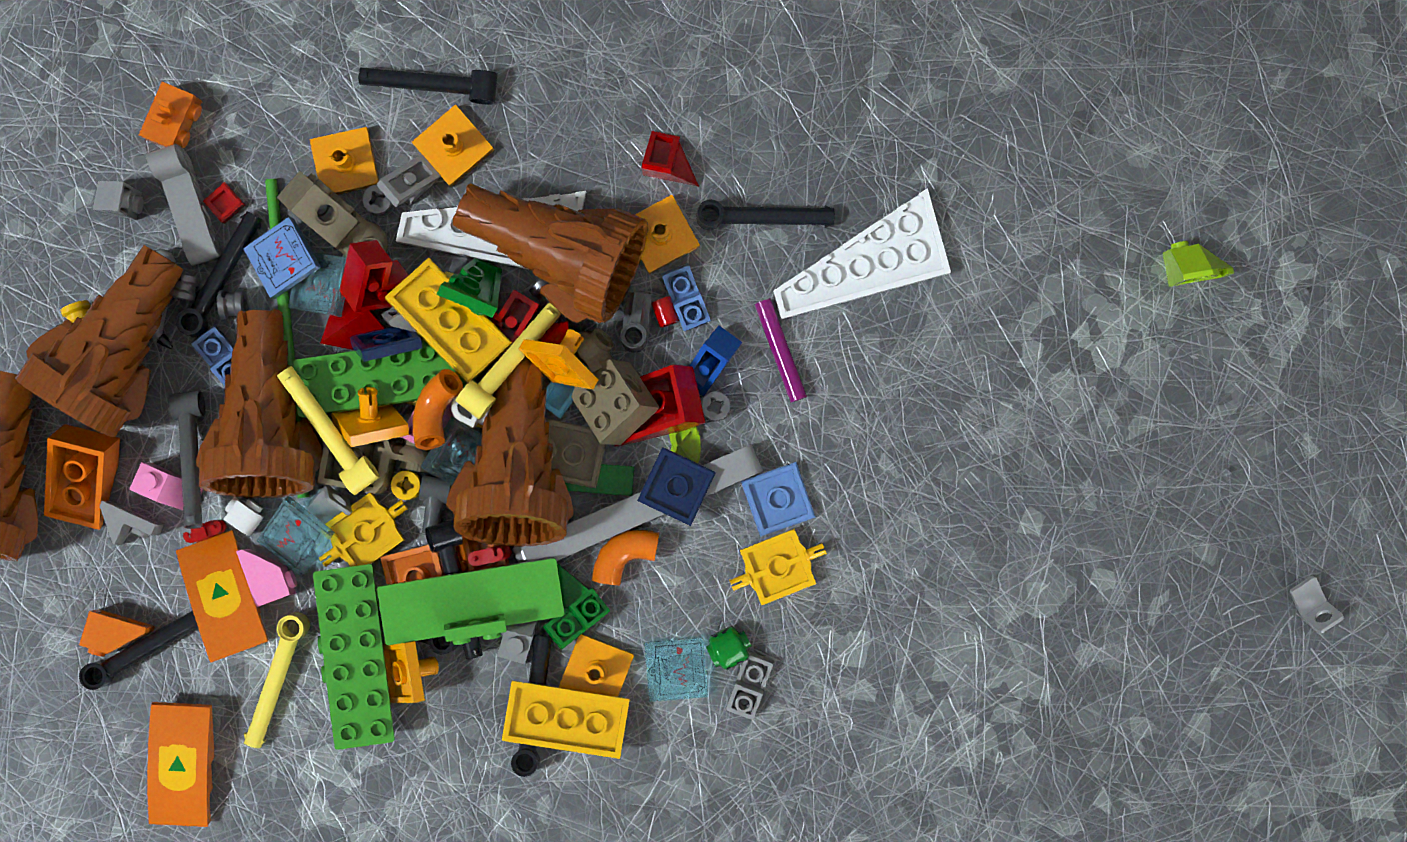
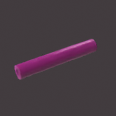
(780, 350)

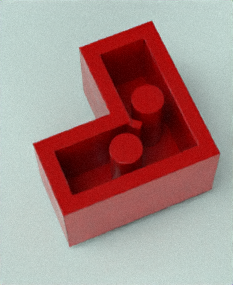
(369, 276)
(515, 315)

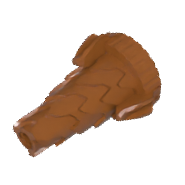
(580, 253)
(94, 363)
(256, 441)
(511, 488)
(17, 507)

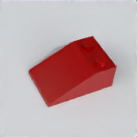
(678, 400)

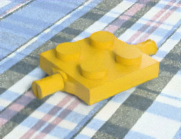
(364, 533)
(778, 567)

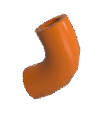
(431, 406)
(621, 550)

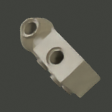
(329, 214)
(619, 398)
(383, 457)

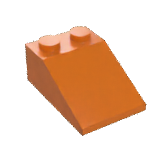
(79, 475)

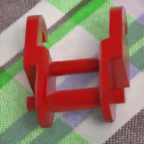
(209, 530)
(489, 555)

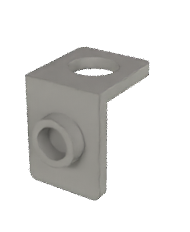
(329, 504)
(1312, 603)

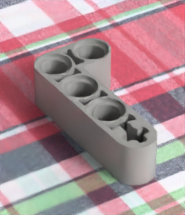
(185, 199)

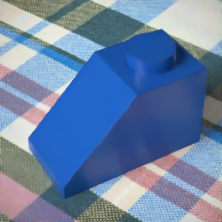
(713, 358)

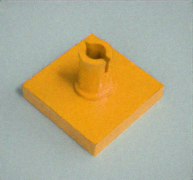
(453, 145)
(345, 160)
(667, 235)
(559, 361)
(370, 422)
(596, 667)
(405, 672)

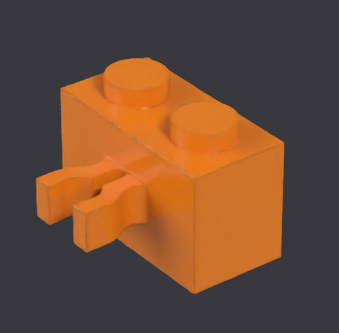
(171, 117)

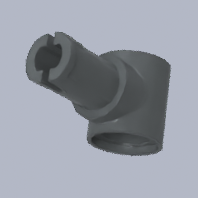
(434, 497)

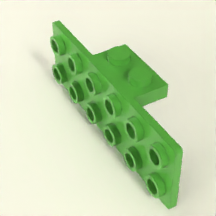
(339, 376)
(470, 602)
(353, 656)

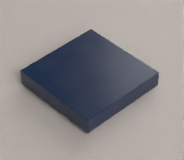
(384, 343)
(676, 486)

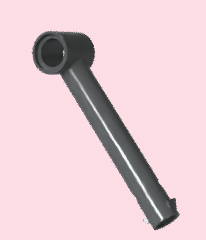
(186, 408)

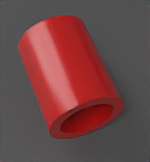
(665, 311)

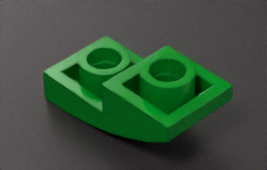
(576, 618)

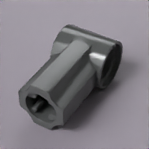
(636, 319)

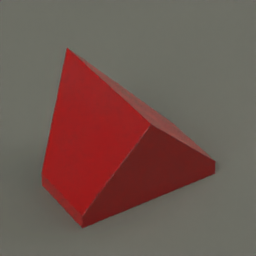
(667, 160)
(340, 329)

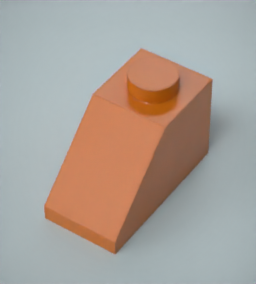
(111, 632)

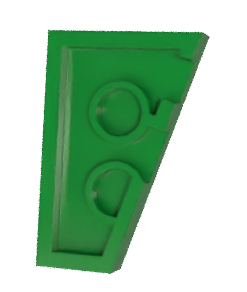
(474, 287)

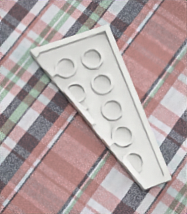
(435, 230)
(881, 258)

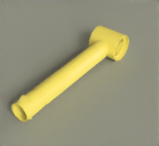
(478, 397)
(357, 472)
(275, 678)

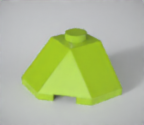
(1193, 264)

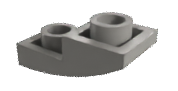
(749, 685)

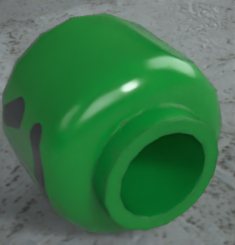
(728, 648)

